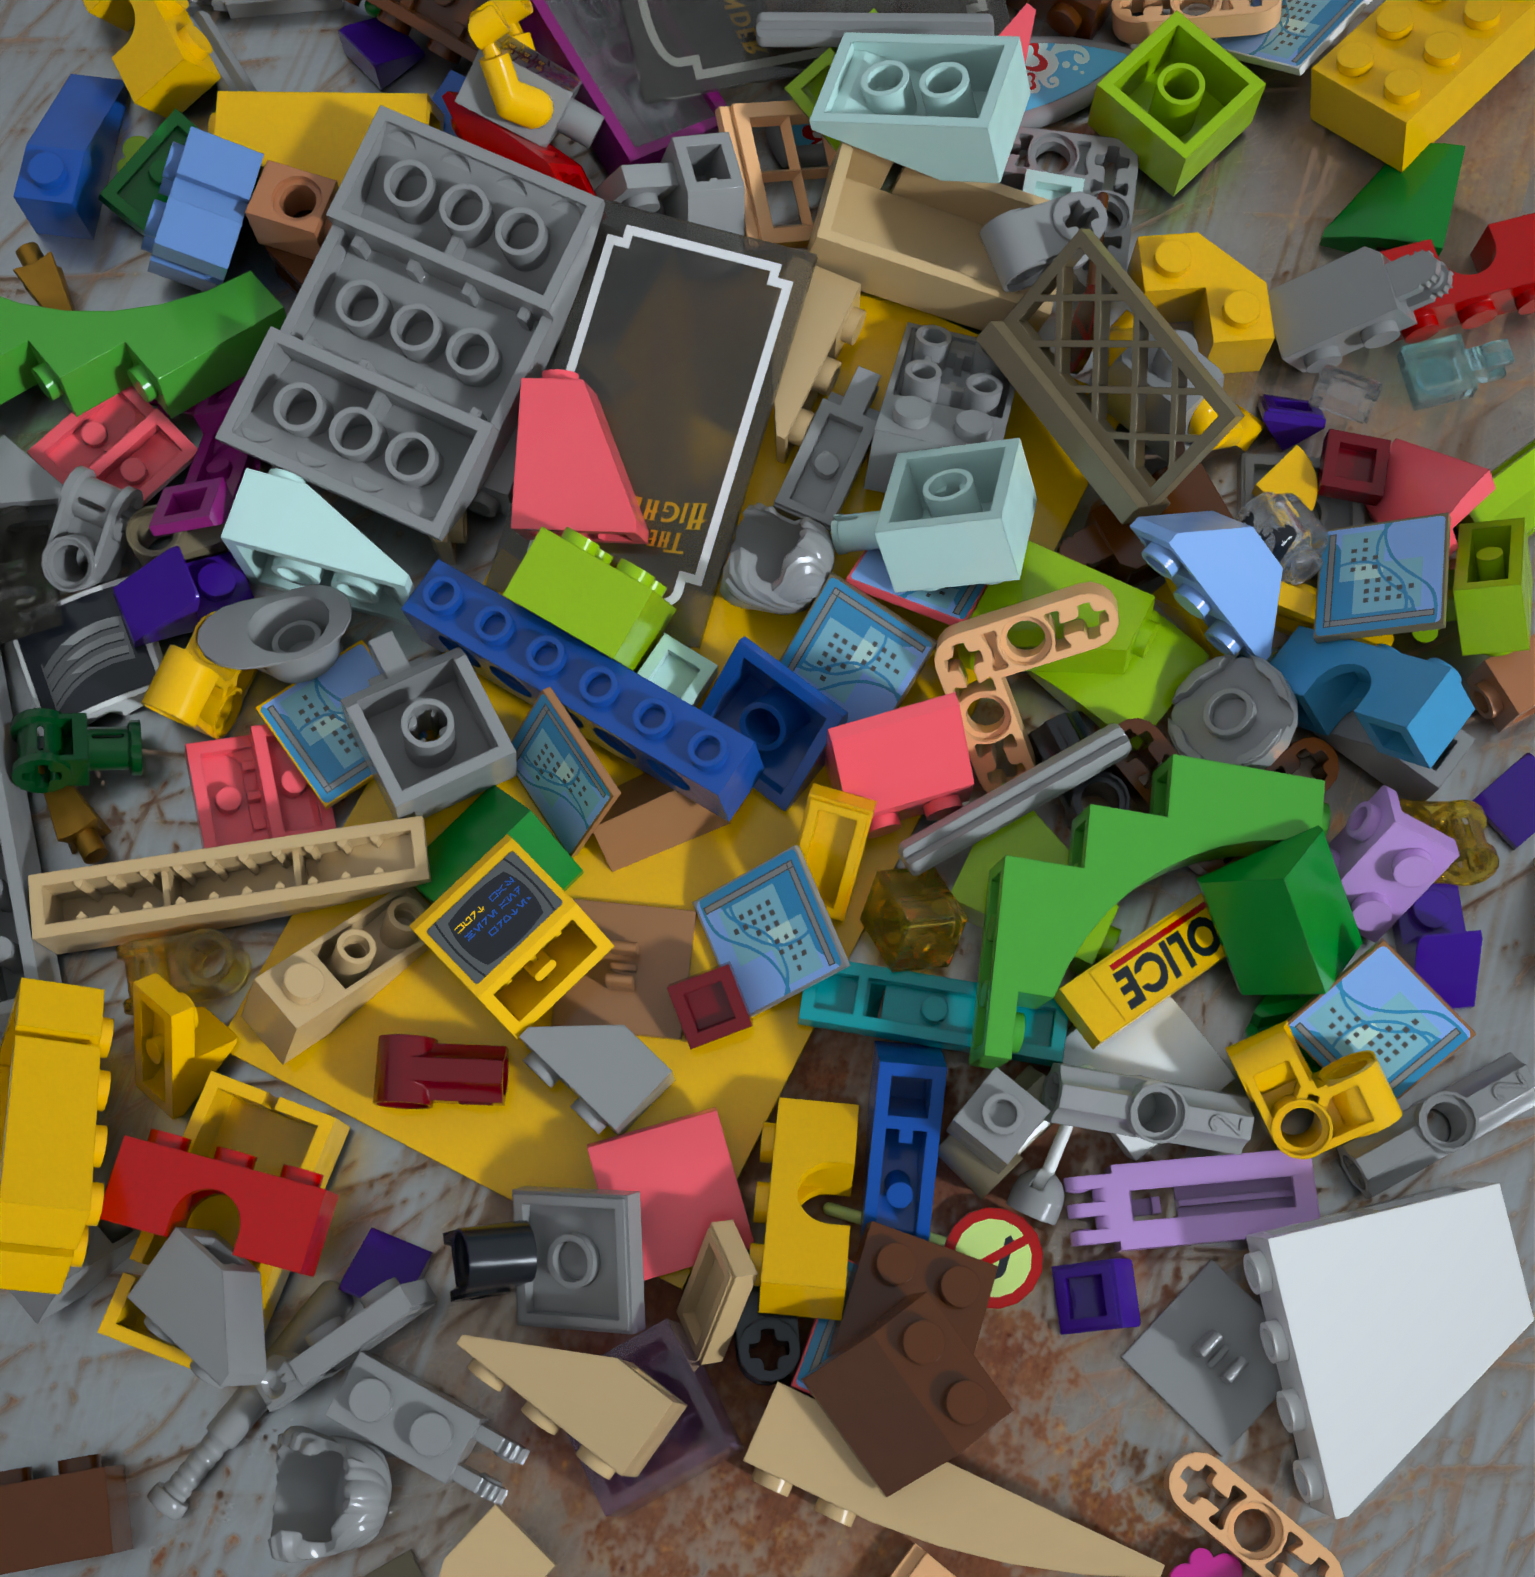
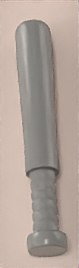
(245, 1404)

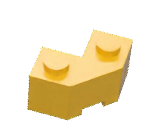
(1202, 284)

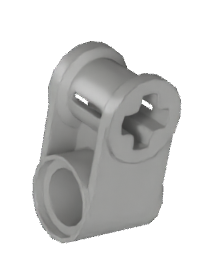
(1030, 238)
(92, 519)

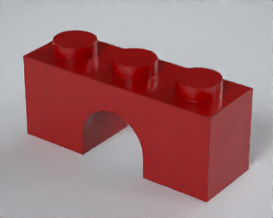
(1502, 282)
(161, 1184)

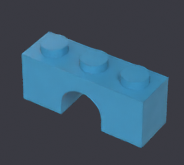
(1401, 700)

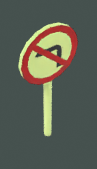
(990, 1236)

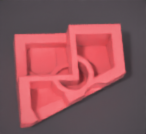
(1430, 484)

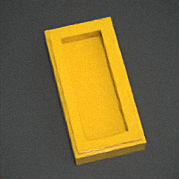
(834, 842)

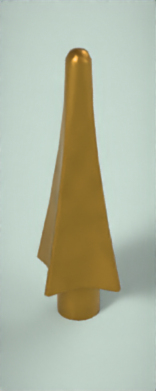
(43, 278)
(76, 823)

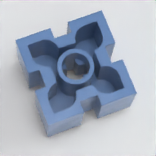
(205, 207)

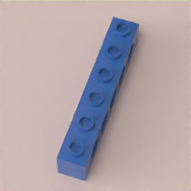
(601, 696)

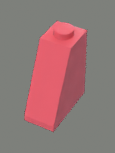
(570, 465)

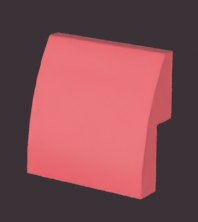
(121, 442)
(250, 791)
(682, 1185)

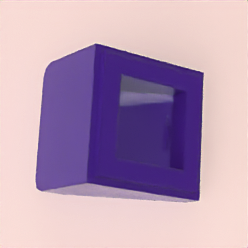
(379, 50)
(1511, 802)
(382, 1259)
(1096, 1296)

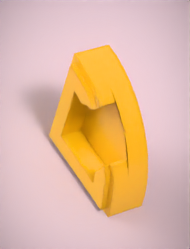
(1291, 475)

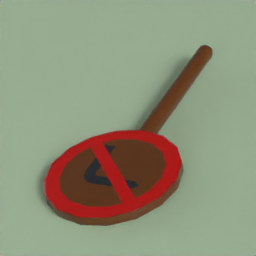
(1083, 319)

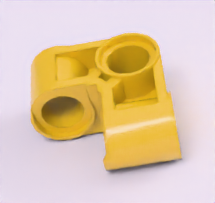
(197, 690)
(1346, 1095)

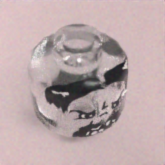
(1289, 532)

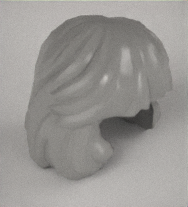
(776, 562)
(327, 1495)

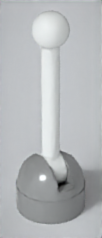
(1039, 1190)

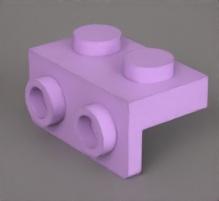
(1387, 861)

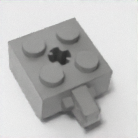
(421, 697)

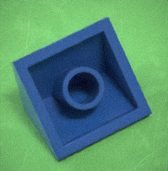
(779, 714)

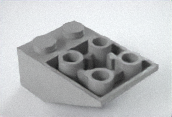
(937, 397)

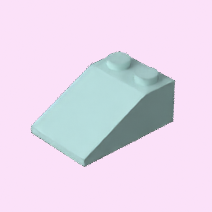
(927, 101)
(296, 539)

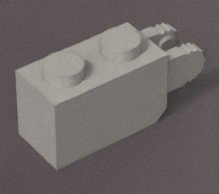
(1353, 305)
(420, 1424)

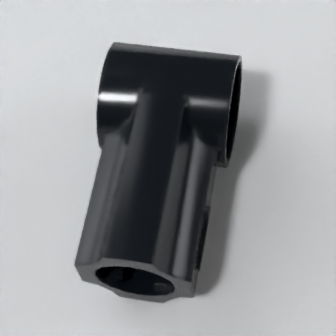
(1060, 734)

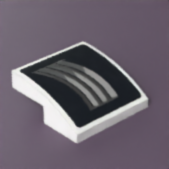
(88, 659)

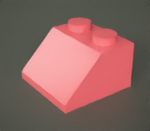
(905, 761)

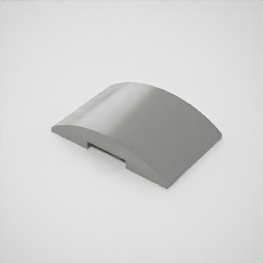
(417, 325)

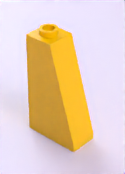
(311, 128)

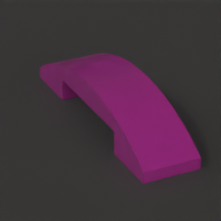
(212, 478)

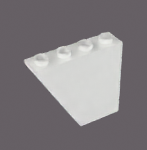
(1383, 1327)

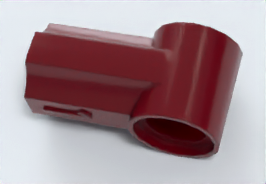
(421, 1072)

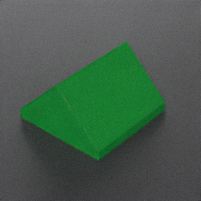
(482, 828)
(1283, 917)

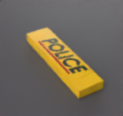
(1142, 973)

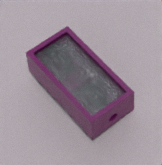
(594, 46)

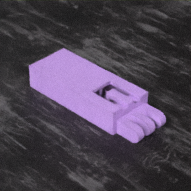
(1214, 1200)

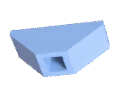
(1220, 576)

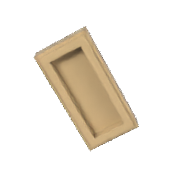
(716, 1292)

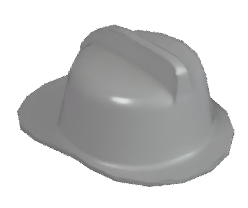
(281, 634)

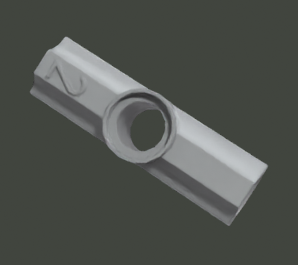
(1473, 1109)
(1182, 1113)

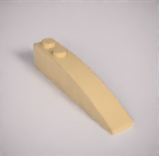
(224, 885)
(943, 1507)

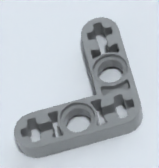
(1085, 160)

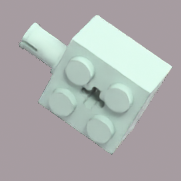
(949, 517)

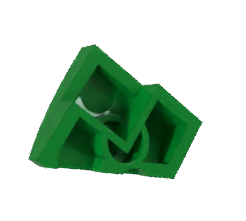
(1401, 206)

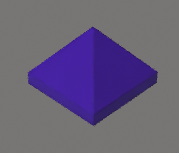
(1290, 419)

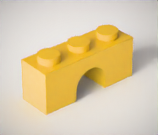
(166, 56)
(802, 1258)

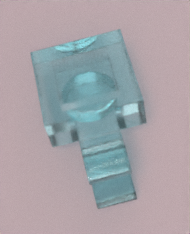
(1447, 372)

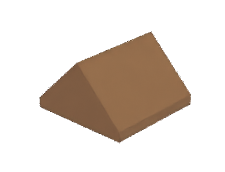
(650, 820)

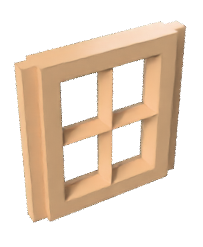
(738, 121)

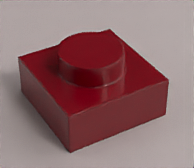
(1353, 467)
(710, 1005)

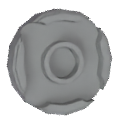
(1234, 712)

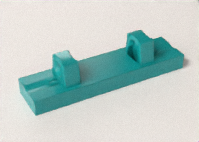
(921, 1011)

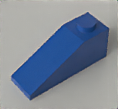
(72, 157)
(903, 1136)

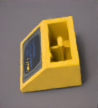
(512, 935)

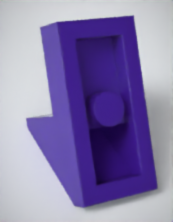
(174, 595)
(1438, 947)

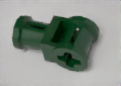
(70, 749)

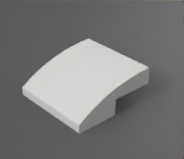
(1157, 1046)

